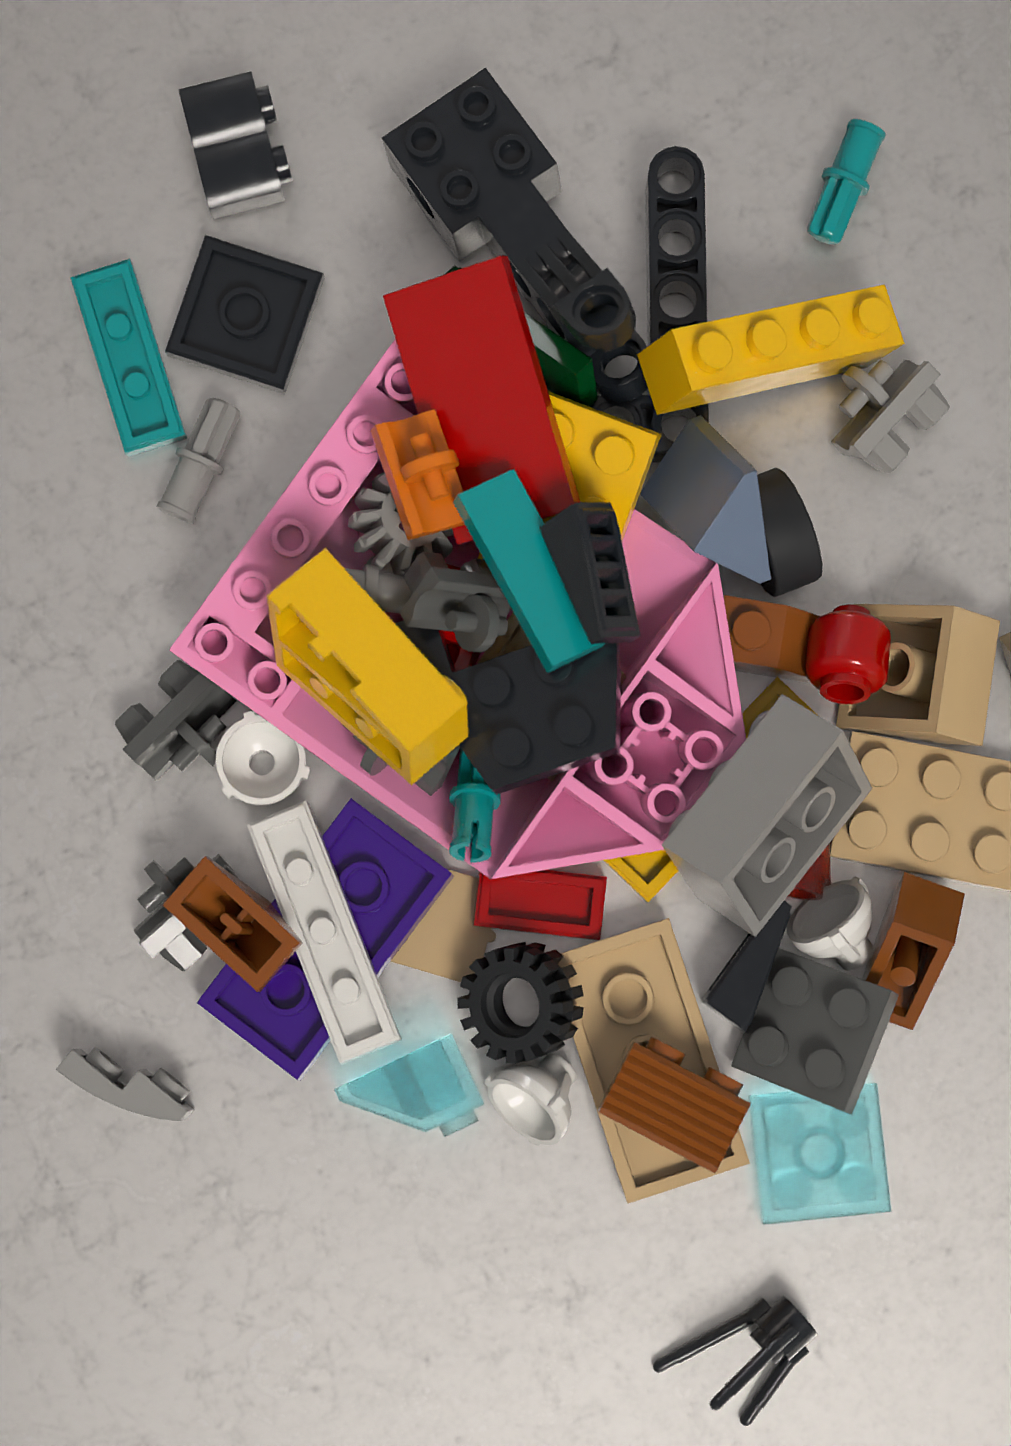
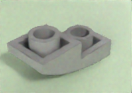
(145, 1094)

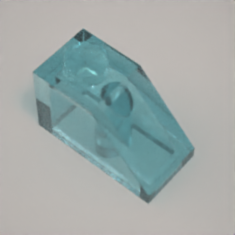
(420, 1089)

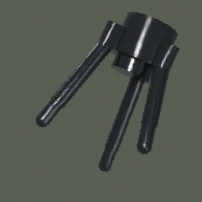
(781, 1338)

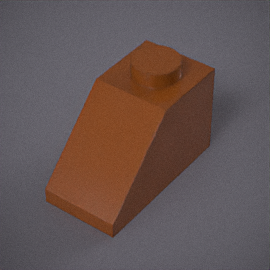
(768, 637)
(914, 944)

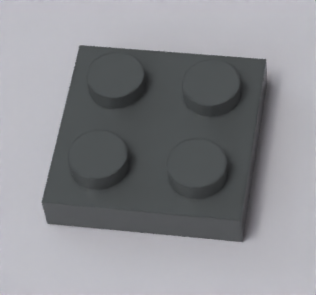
(815, 1031)

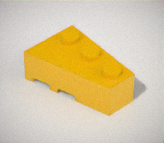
(364, 668)

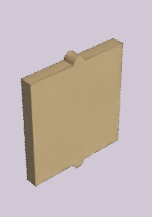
(445, 937)

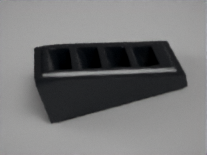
(594, 570)
(743, 978)

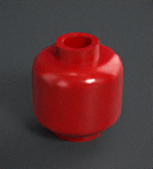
(848, 654)

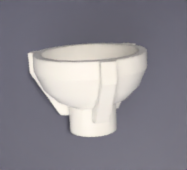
(240, 745)
(835, 924)
(534, 1097)

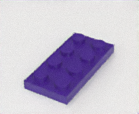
(389, 893)

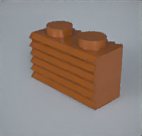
(674, 1105)

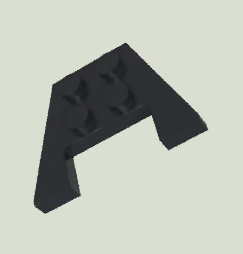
(532, 720)

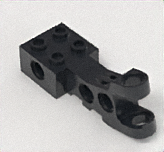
(489, 183)

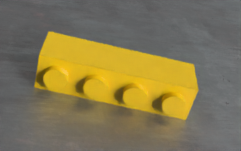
(769, 348)

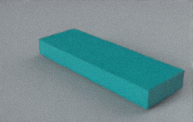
(128, 358)
(512, 545)

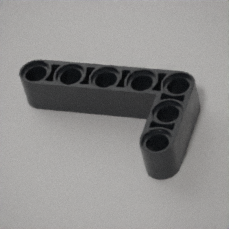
(670, 274)

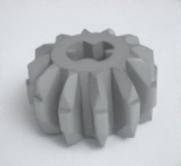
(380, 523)

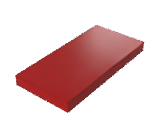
(479, 370)

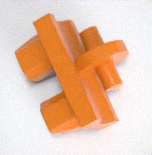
(419, 473)

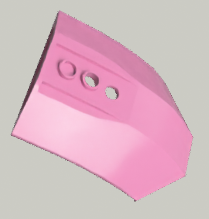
(675, 702)

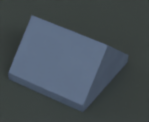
(712, 500)

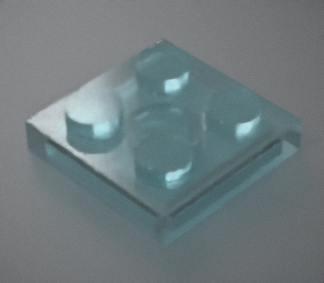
(818, 1158)

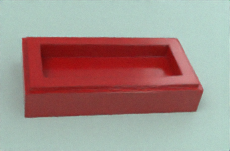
(542, 903)

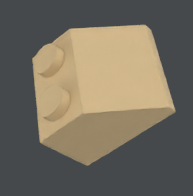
(935, 676)

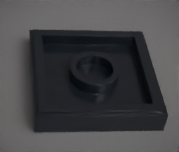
(245, 314)

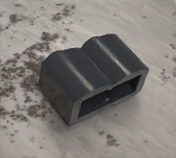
(233, 144)

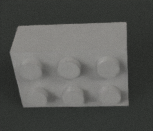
(767, 814)

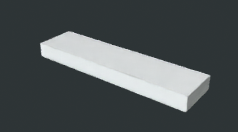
(322, 919)

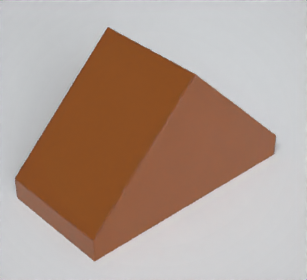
(234, 922)

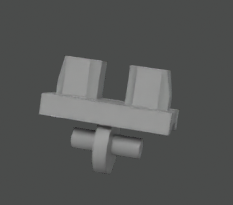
(880, 402)

